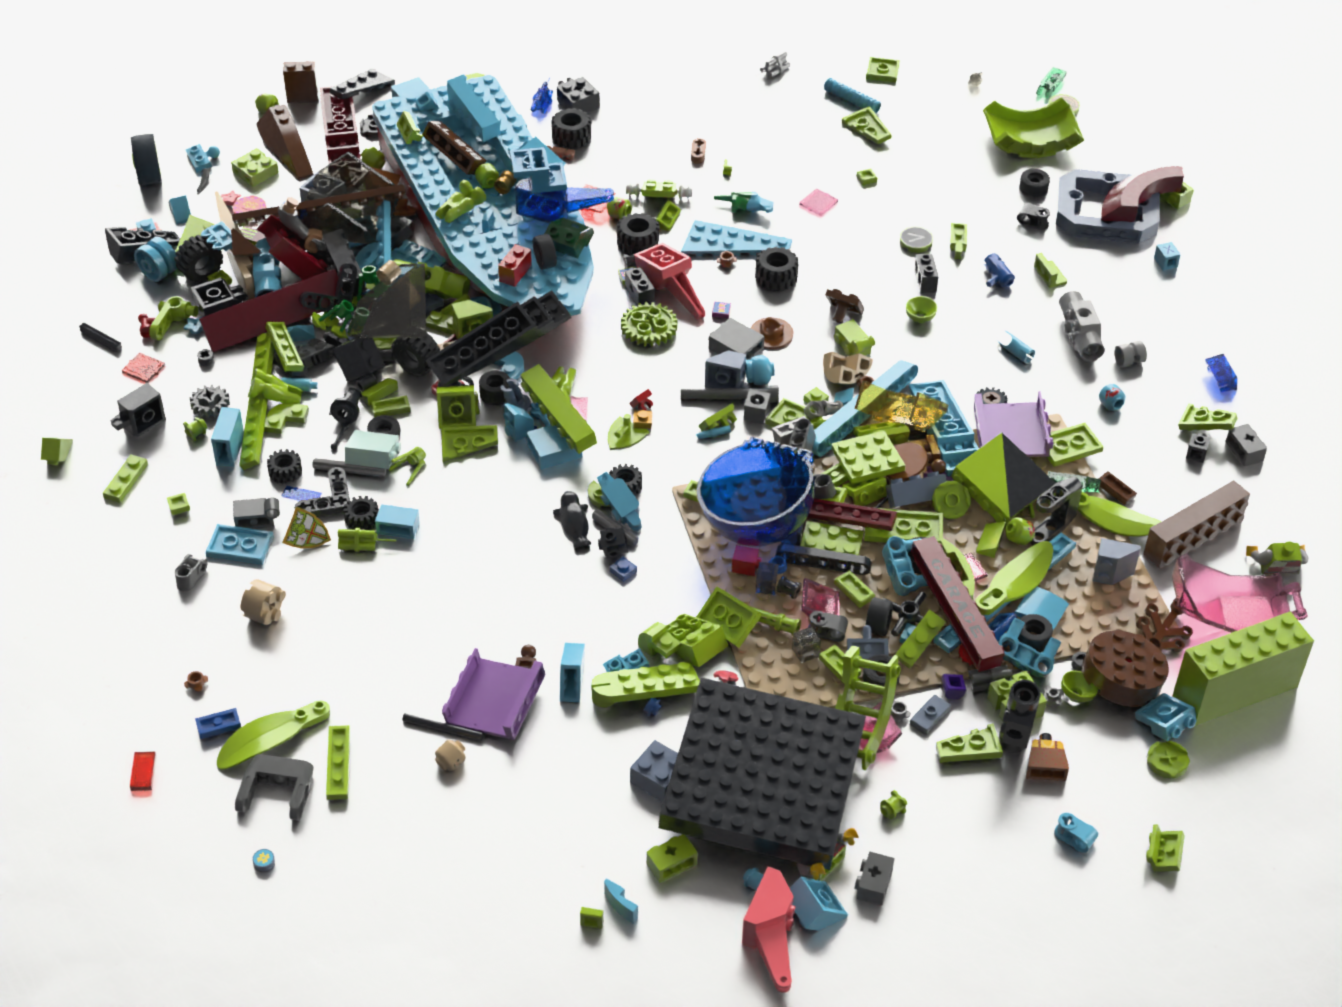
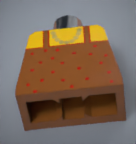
(1047, 760)

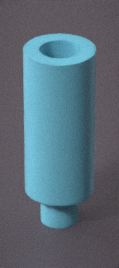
(304, 384)

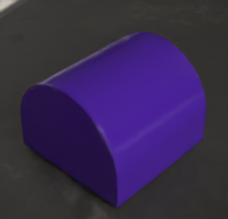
(953, 686)

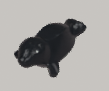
(573, 518)

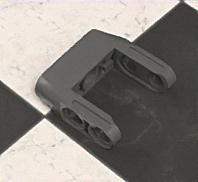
(278, 772)

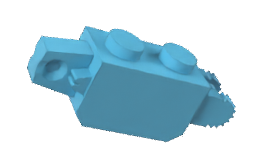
(621, 500)

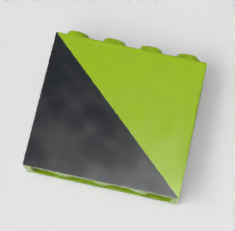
(1002, 478)

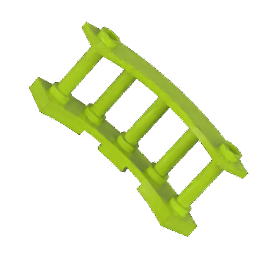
(851, 664)

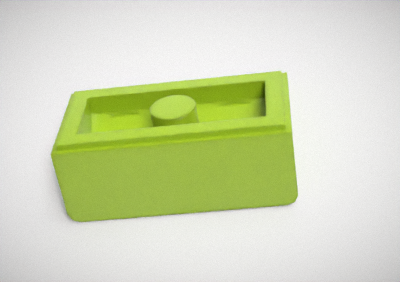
(667, 215)
(379, 391)
(991, 539)

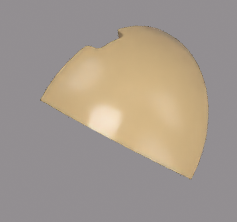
(845, 369)

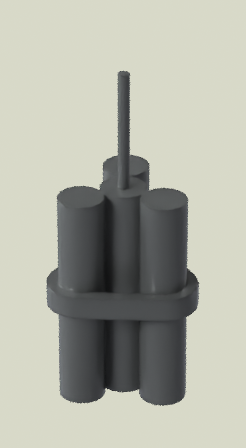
(981, 680)

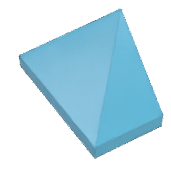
(301, 332)

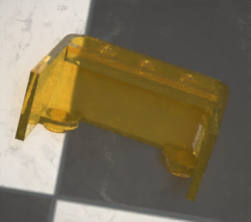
(898, 407)

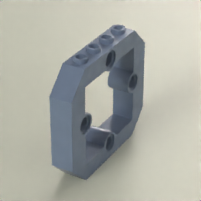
(1070, 200)

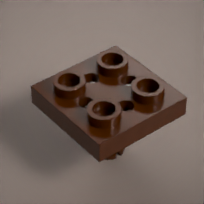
(843, 303)

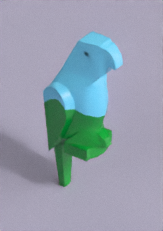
(747, 201)

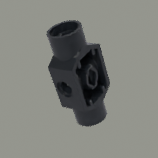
(1019, 716)

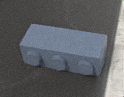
(913, 491)

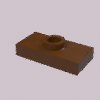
(1117, 488)

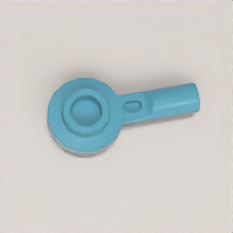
(535, 412)

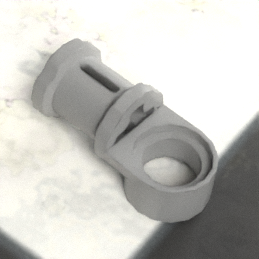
(823, 408)

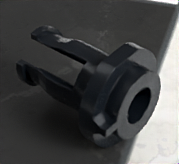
(346, 408)

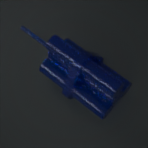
(542, 98)

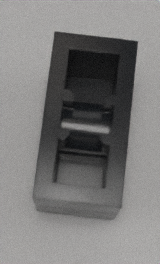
(639, 286)

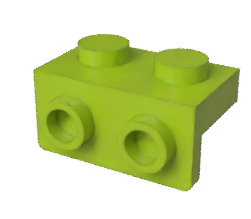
(1165, 849)

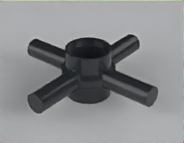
(908, 613)

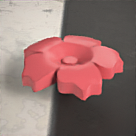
(725, 675)

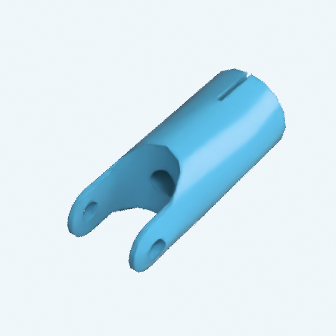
(1019, 349)

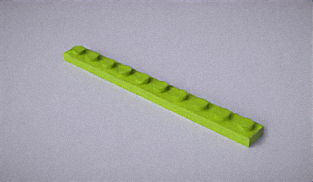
(256, 407)

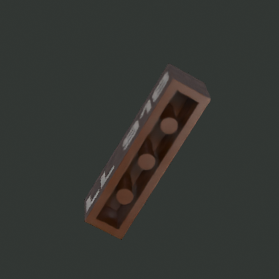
(453, 146)

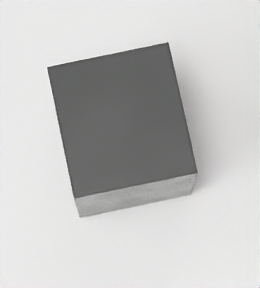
(756, 406)

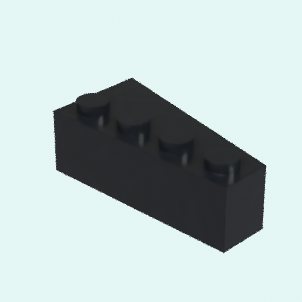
(340, 253)

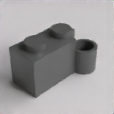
(256, 512)

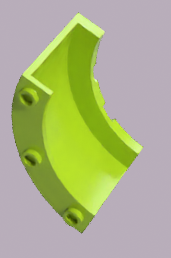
(1034, 131)

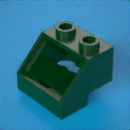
(569, 236)

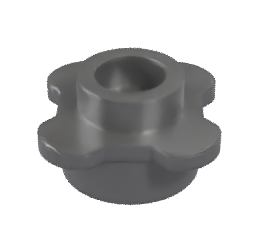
(1053, 695)
(899, 711)

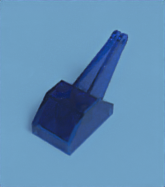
(557, 204)

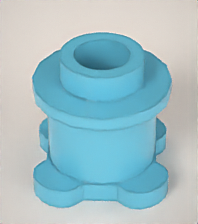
(752, 878)

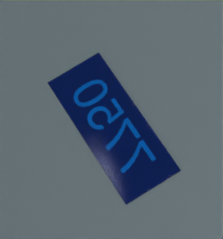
(299, 493)

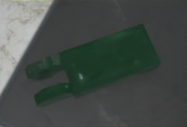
(1051, 81)

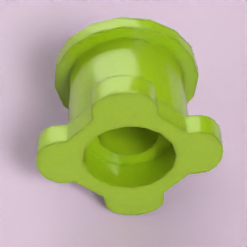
(195, 428)
(893, 805)

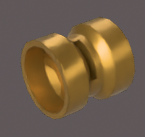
(505, 182)

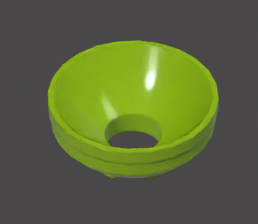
(921, 305)
(1076, 682)

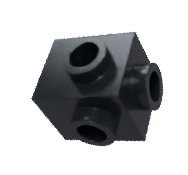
(613, 541)

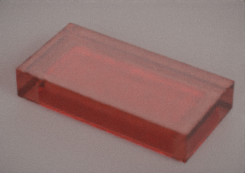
(143, 771)

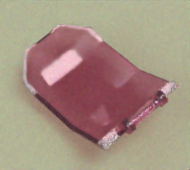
(1232, 600)

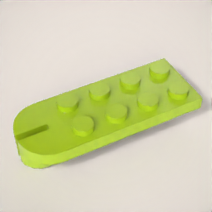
(643, 683)

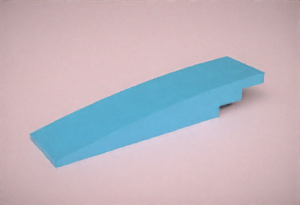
(952, 431)

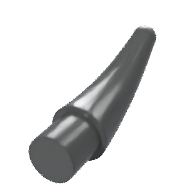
(204, 179)

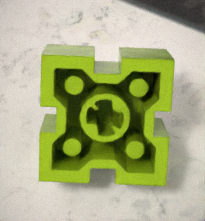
(1000, 691)

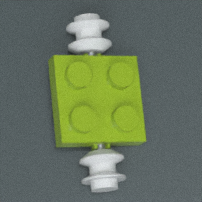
(659, 189)

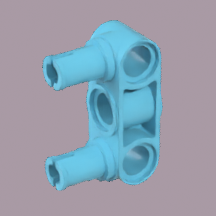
(900, 566)
(1026, 657)

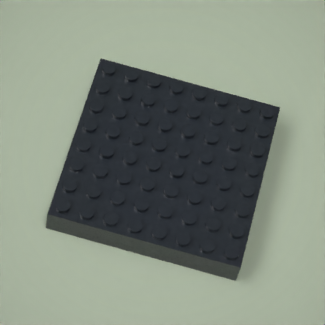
(763, 773)

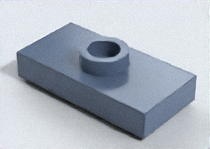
(930, 714)

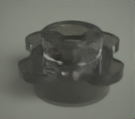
(975, 79)

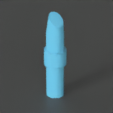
(713, 432)

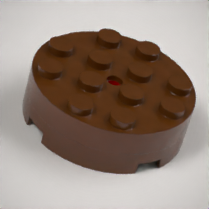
(1125, 667)

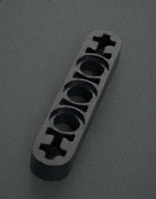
(832, 556)

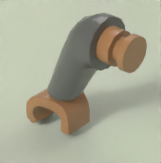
(288, 216)

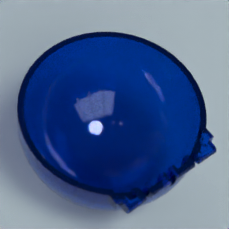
(757, 492)

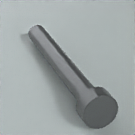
(726, 393)

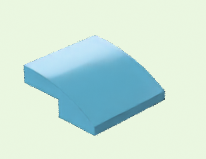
(1044, 604)

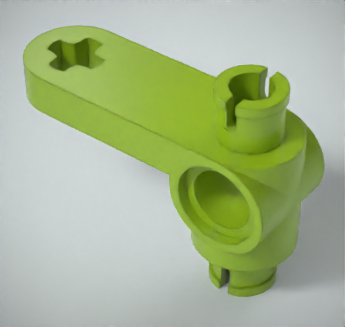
(172, 310)

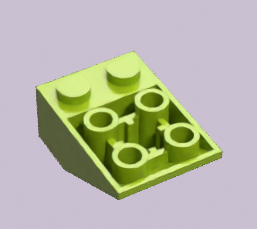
(698, 638)

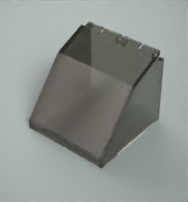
(342, 177)
(393, 306)

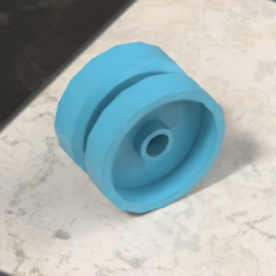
(156, 259)

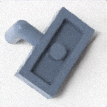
(868, 646)

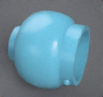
(759, 370)

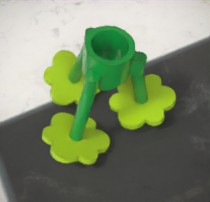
(370, 277)
(330, 318)

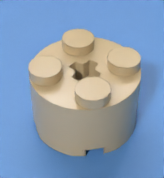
(262, 602)

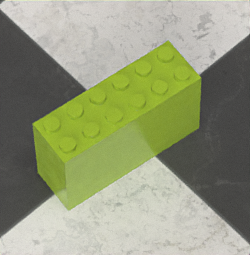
(1243, 667)

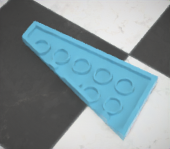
(717, 238)

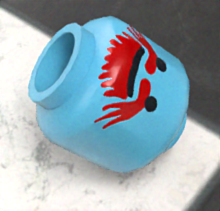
(1112, 397)

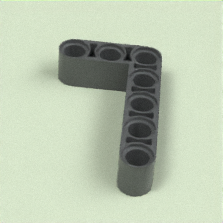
(804, 437)

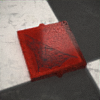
(143, 367)

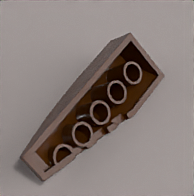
(283, 139)

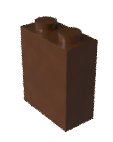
(300, 81)

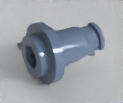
(515, 397)

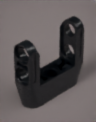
(1062, 508)

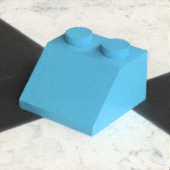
(816, 904)

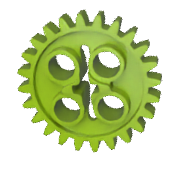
(638, 329)

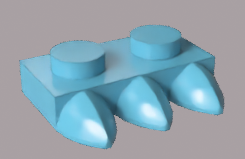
(219, 236)

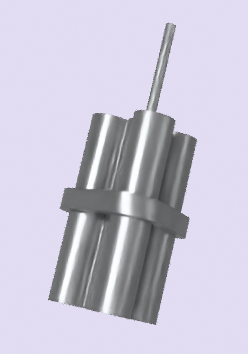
(775, 65)

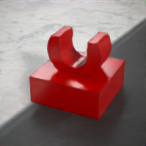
(642, 399)

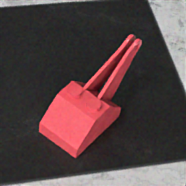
(669, 269)
(767, 924)

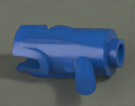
(998, 270)

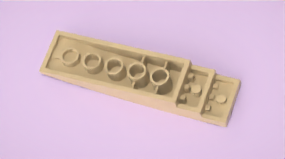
(241, 266)

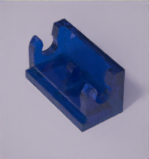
(1222, 372)

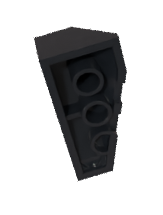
(124, 242)

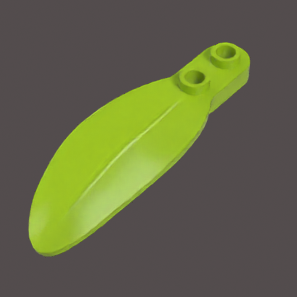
(1115, 517)
(1017, 578)
(269, 733)

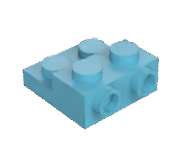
(1167, 716)

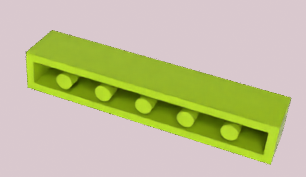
(558, 409)

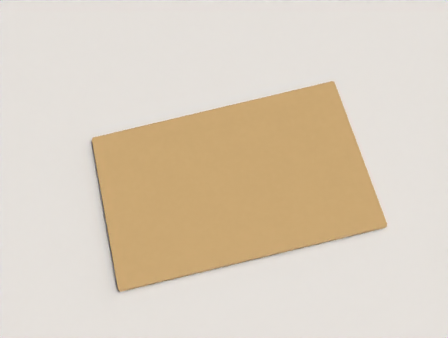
(773, 667)

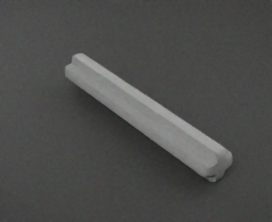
(327, 464)

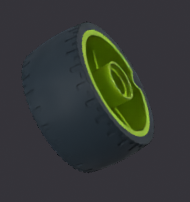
(145, 159)

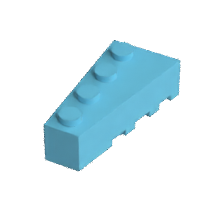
(471, 108)

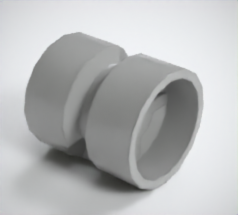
(1130, 353)

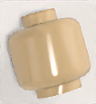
(450, 755)

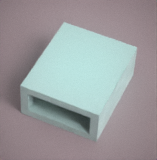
(372, 449)

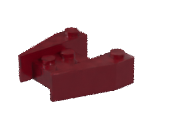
(290, 249)

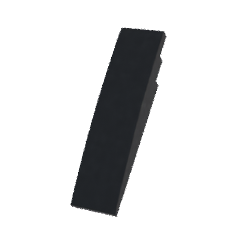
(498, 337)

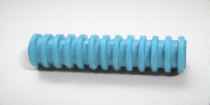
(851, 95)

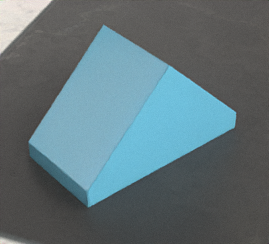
(180, 209)

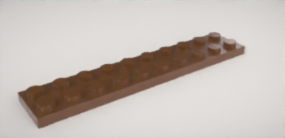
(345, 201)

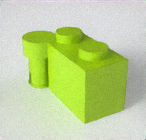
(853, 339)

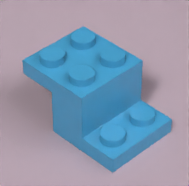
(534, 164)

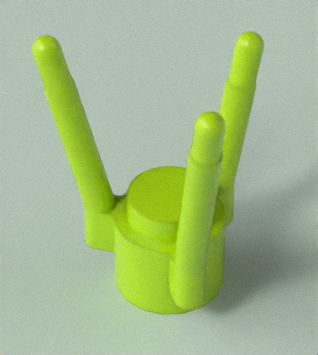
(414, 457)

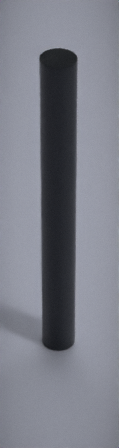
(442, 726)

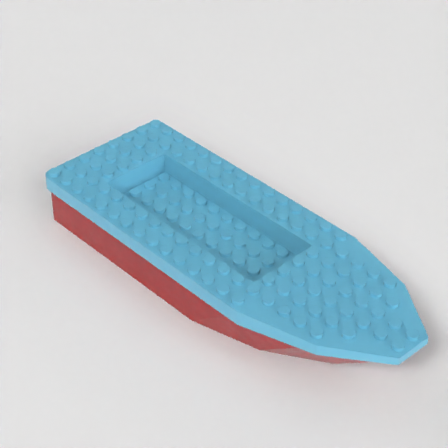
(433, 178)

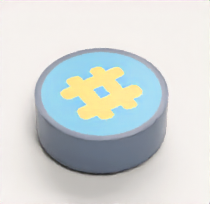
(263, 860)

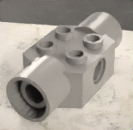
(1082, 325)

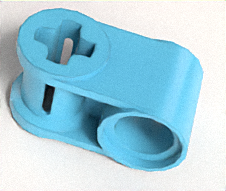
(1077, 833)

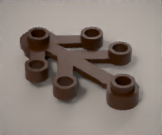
(1164, 629)

